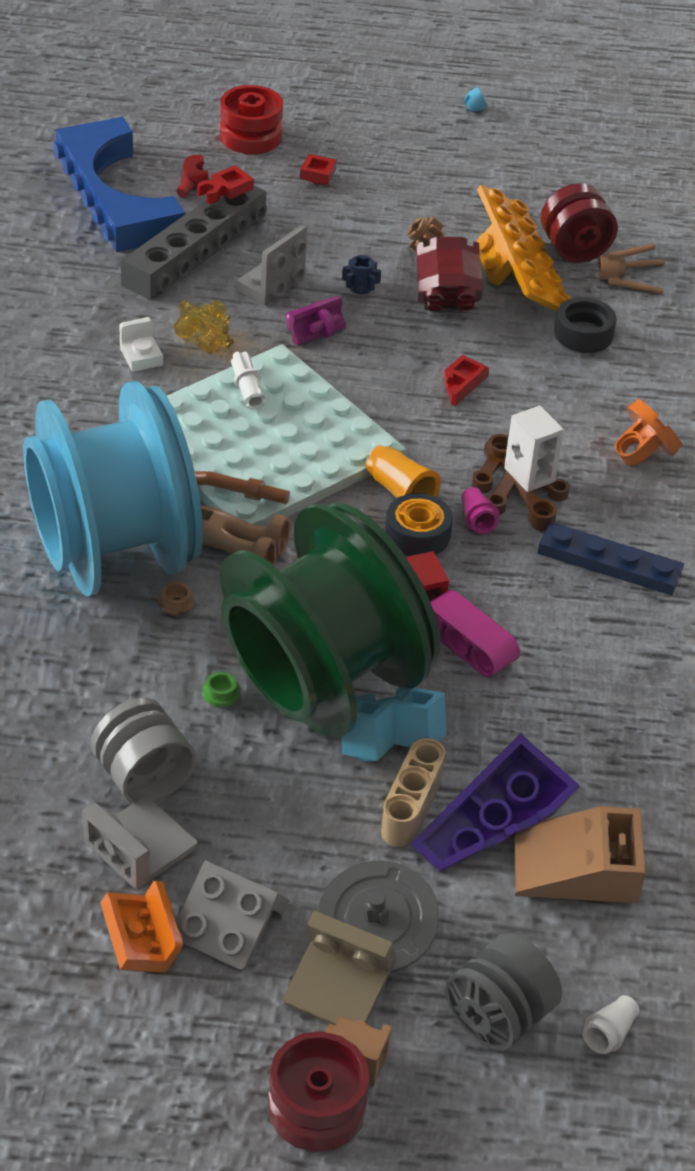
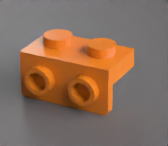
(143, 929)

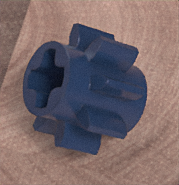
(361, 274)

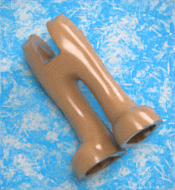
(234, 534)

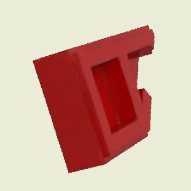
(463, 377)

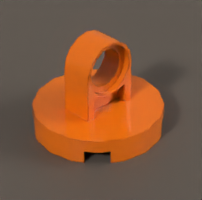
(648, 432)

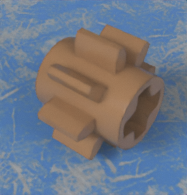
(423, 230)

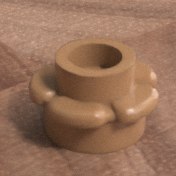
(176, 598)

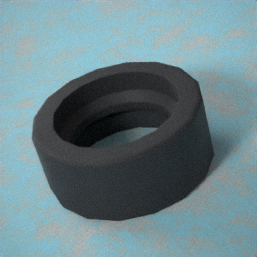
(585, 310)

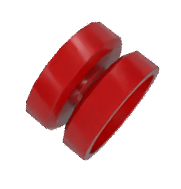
(251, 119)

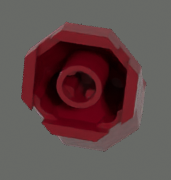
(449, 274)

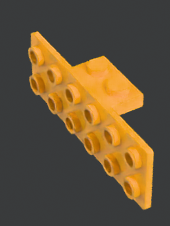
(516, 246)

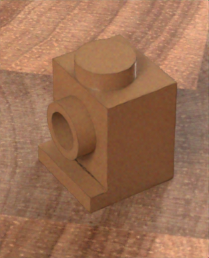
(370, 1041)

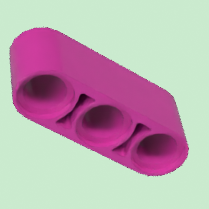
(473, 634)

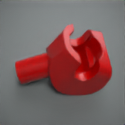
(192, 174)

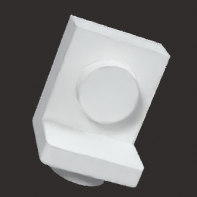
(139, 344)

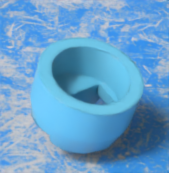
(475, 101)

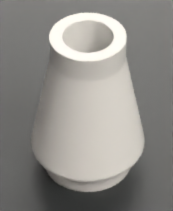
(608, 1027)

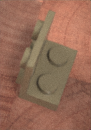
(340, 971)

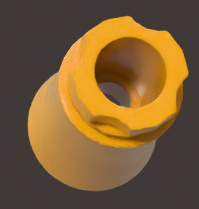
(401, 474)

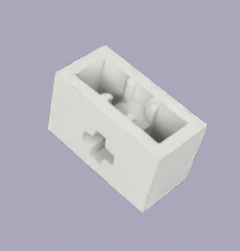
(533, 448)

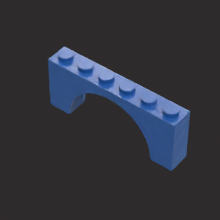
(124, 218)

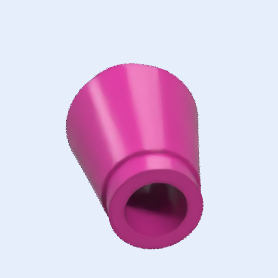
(479, 511)

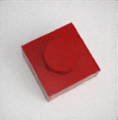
(318, 169)

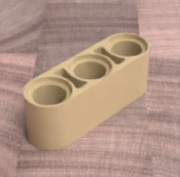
(412, 792)

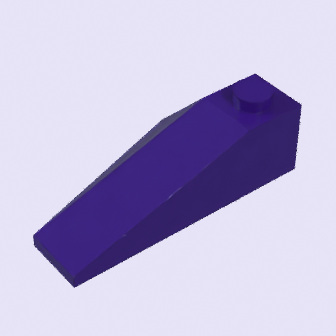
(500, 802)

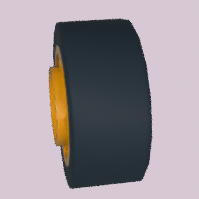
(419, 524)

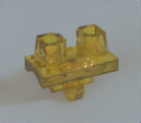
(208, 321)

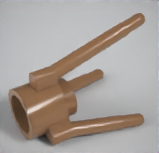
(614, 266)

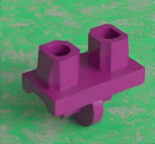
(316, 320)

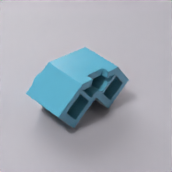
(395, 720)

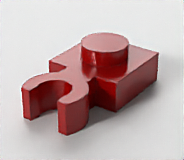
(228, 183)

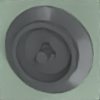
(387, 903)

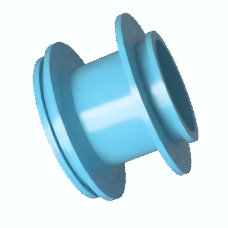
(114, 487)

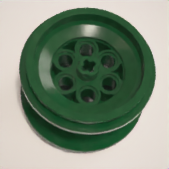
(329, 617)

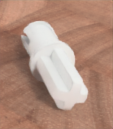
(248, 380)

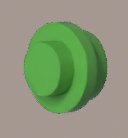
(221, 690)

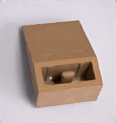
(582, 856)

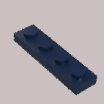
(611, 558)

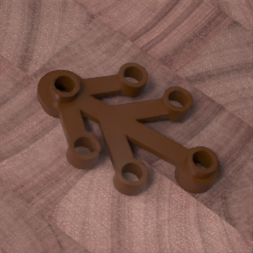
(540, 510)

